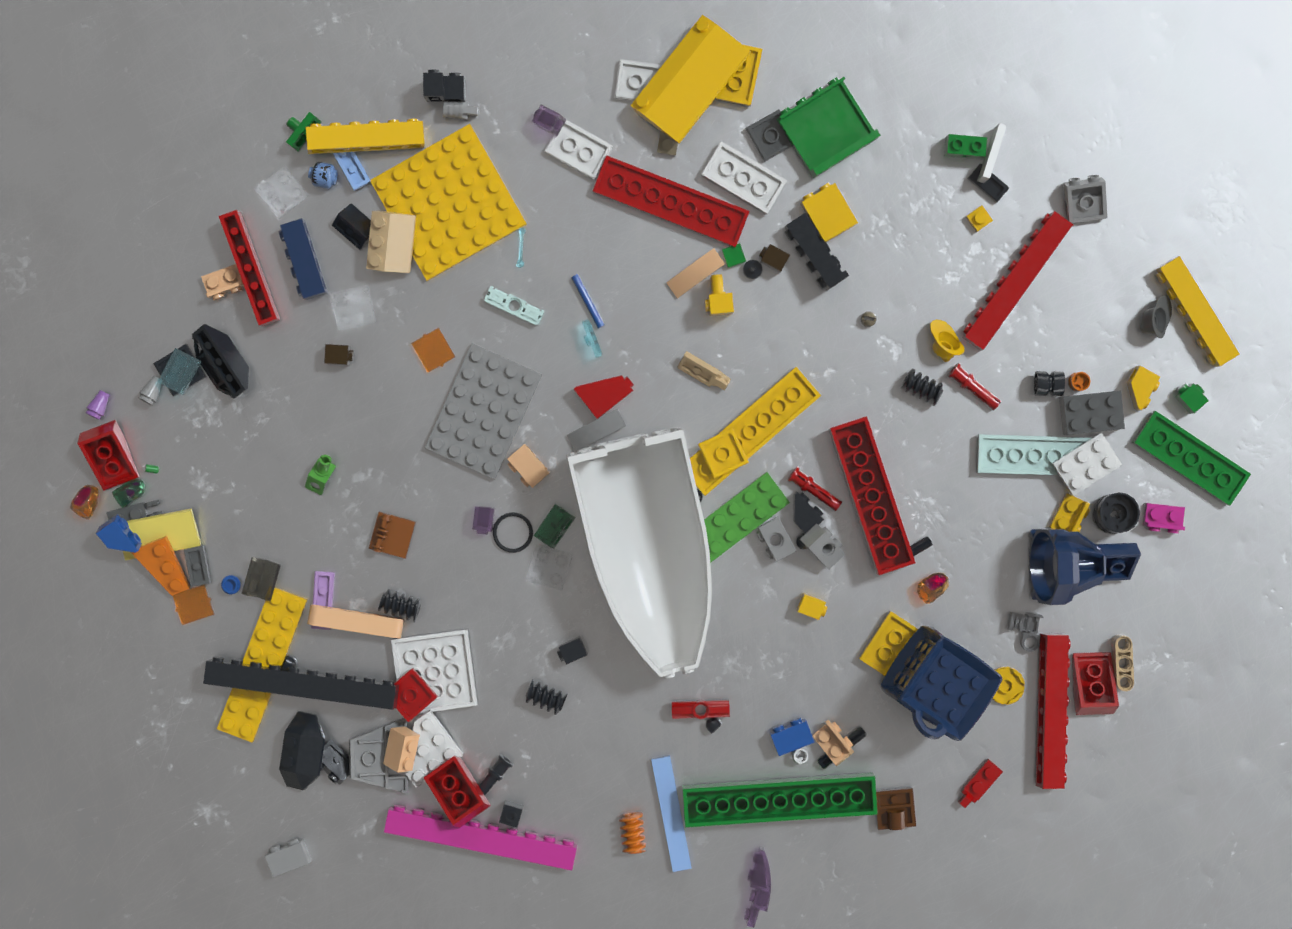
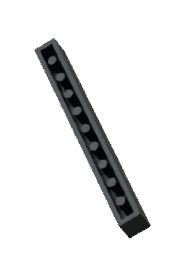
(301, 684)

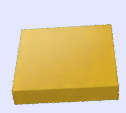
(723, 453)

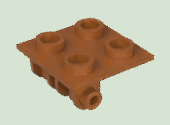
(392, 535)

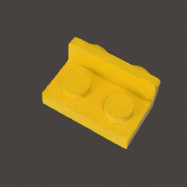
(1070, 514)

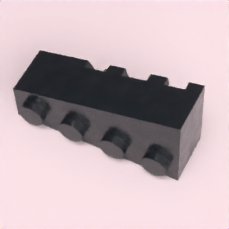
(815, 252)

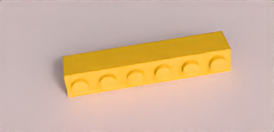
(365, 137)
(1197, 312)

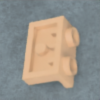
(222, 282)
(833, 743)

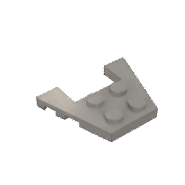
(368, 755)

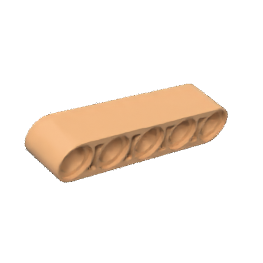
(355, 621)

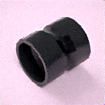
(1048, 383)

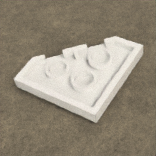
(433, 747)

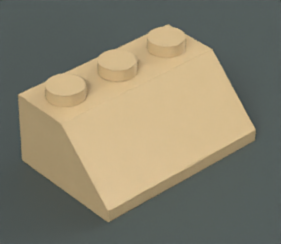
(391, 241)

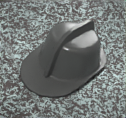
(1157, 318)

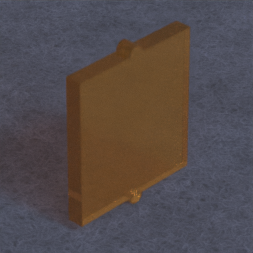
(433, 350)
(193, 604)

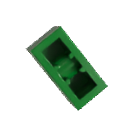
(965, 146)

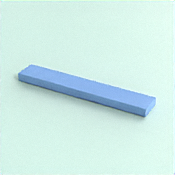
(671, 813)

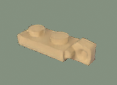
(703, 371)

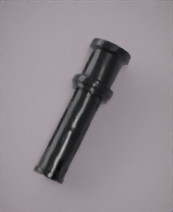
(495, 773)

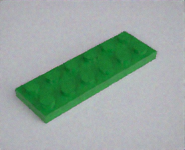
(1192, 458)

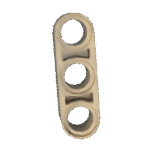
(1117, 654)

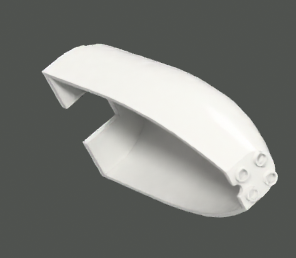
(648, 543)

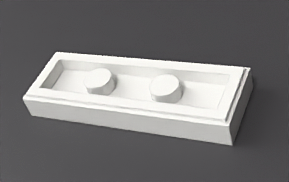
(991, 153)

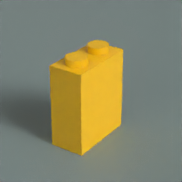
(828, 211)

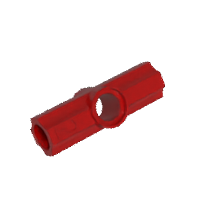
(714, 708)

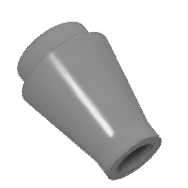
(150, 391)

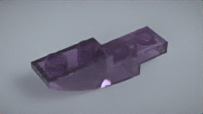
(761, 880)

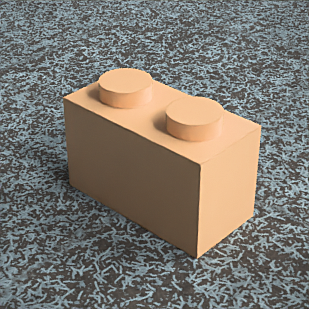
(528, 466)
(401, 749)

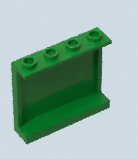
(827, 127)

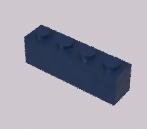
(303, 258)

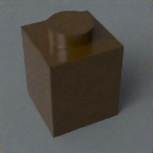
(774, 257)
(338, 354)

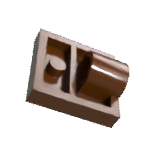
(895, 809)

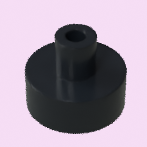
(749, 273)

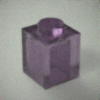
(548, 120)
(483, 519)

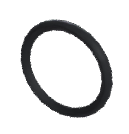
(495, 532)

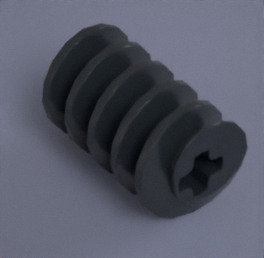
(922, 386)
(400, 605)
(545, 698)

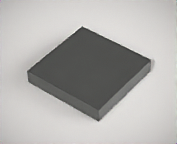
(769, 136)

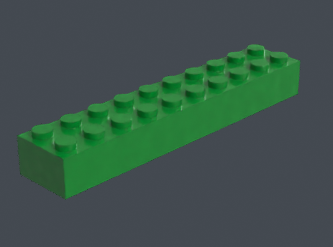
(779, 799)

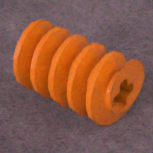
(633, 833)

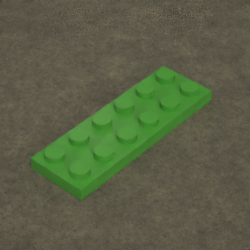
(743, 514)

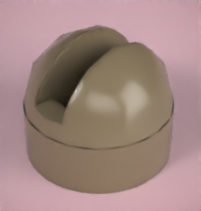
(868, 323)

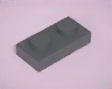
(197, 566)

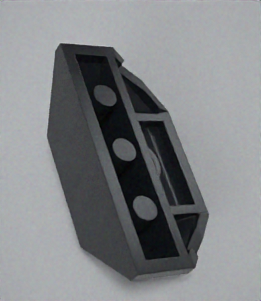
(221, 360)
(302, 751)

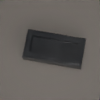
(992, 187)

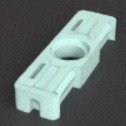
(526, 312)

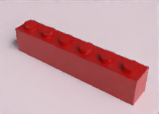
(249, 268)

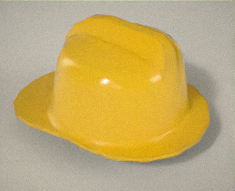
(945, 340)

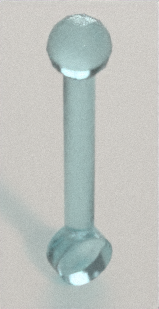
(520, 263)

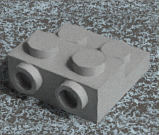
(1085, 199)

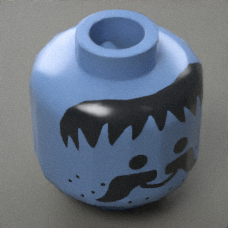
(323, 175)

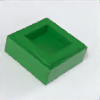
(734, 255)

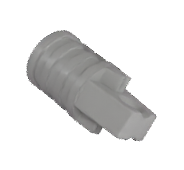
(458, 110)

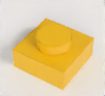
(979, 218)

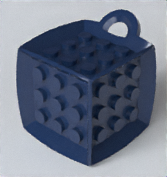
(941, 684)

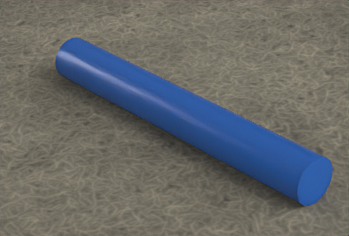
(587, 300)

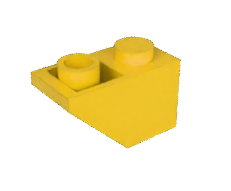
(1141, 385)

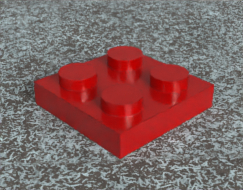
(413, 695)

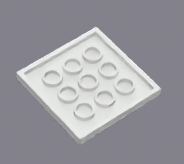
(444, 665)

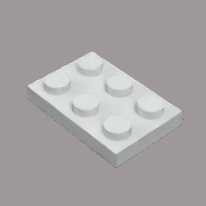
(1087, 464)

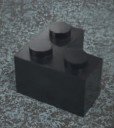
(443, 88)

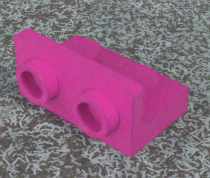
(1164, 516)

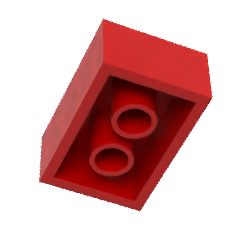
(457, 791)

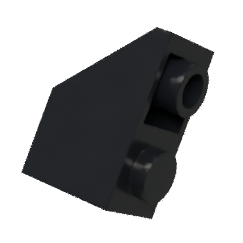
(804, 514)

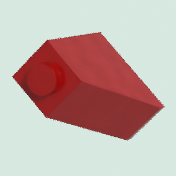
(604, 394)

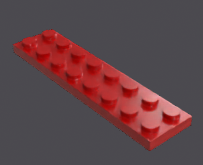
(671, 201)

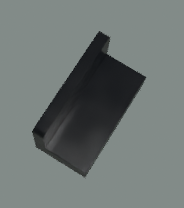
(353, 225)

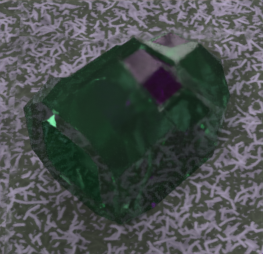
(129, 492)

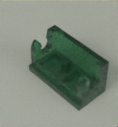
(554, 526)

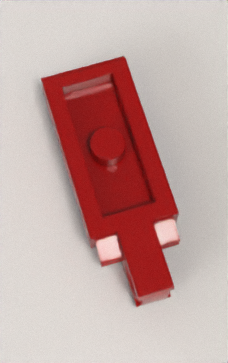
(979, 783)

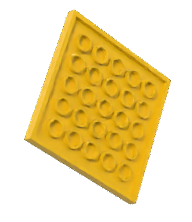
(455, 200)

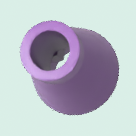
(98, 405)

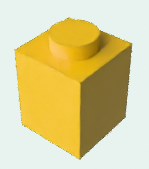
(812, 606)

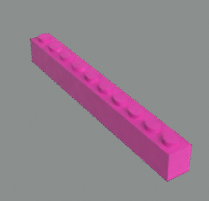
(481, 838)

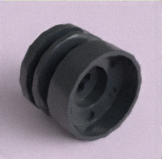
(1126, 516)

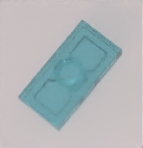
(591, 339)

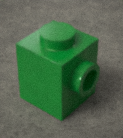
(1191, 397)

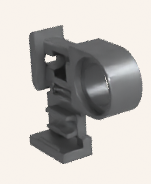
(1029, 625)

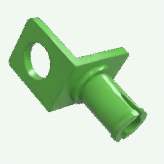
(320, 474)

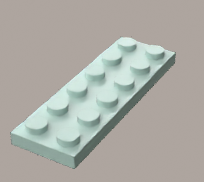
(1022, 453)

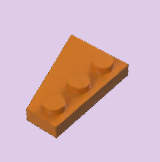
(163, 565)

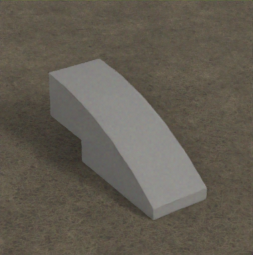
(596, 430)

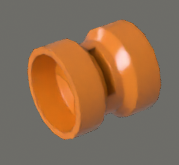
(1082, 381)

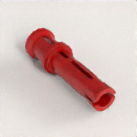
(967, 381)
(807, 483)

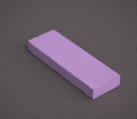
(323, 591)

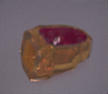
(85, 501)
(932, 587)

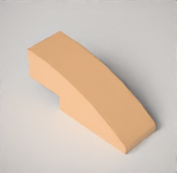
(695, 273)

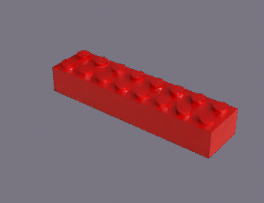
(872, 496)

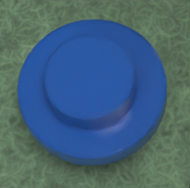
(231, 584)

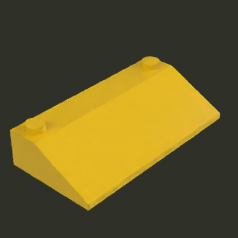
(690, 79)

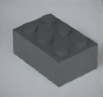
(1092, 412)

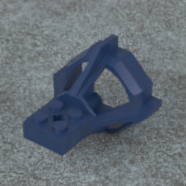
(1079, 564)

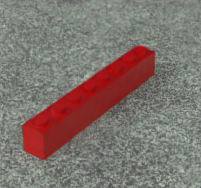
(1017, 280)
(1052, 710)

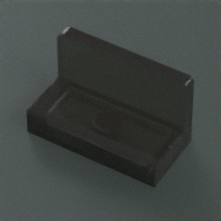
(261, 578)

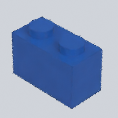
(791, 736)

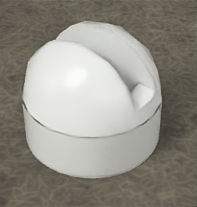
(800, 760)

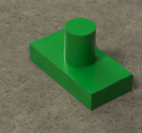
(299, 137)

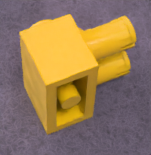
(718, 301)

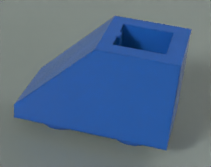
(118, 536)

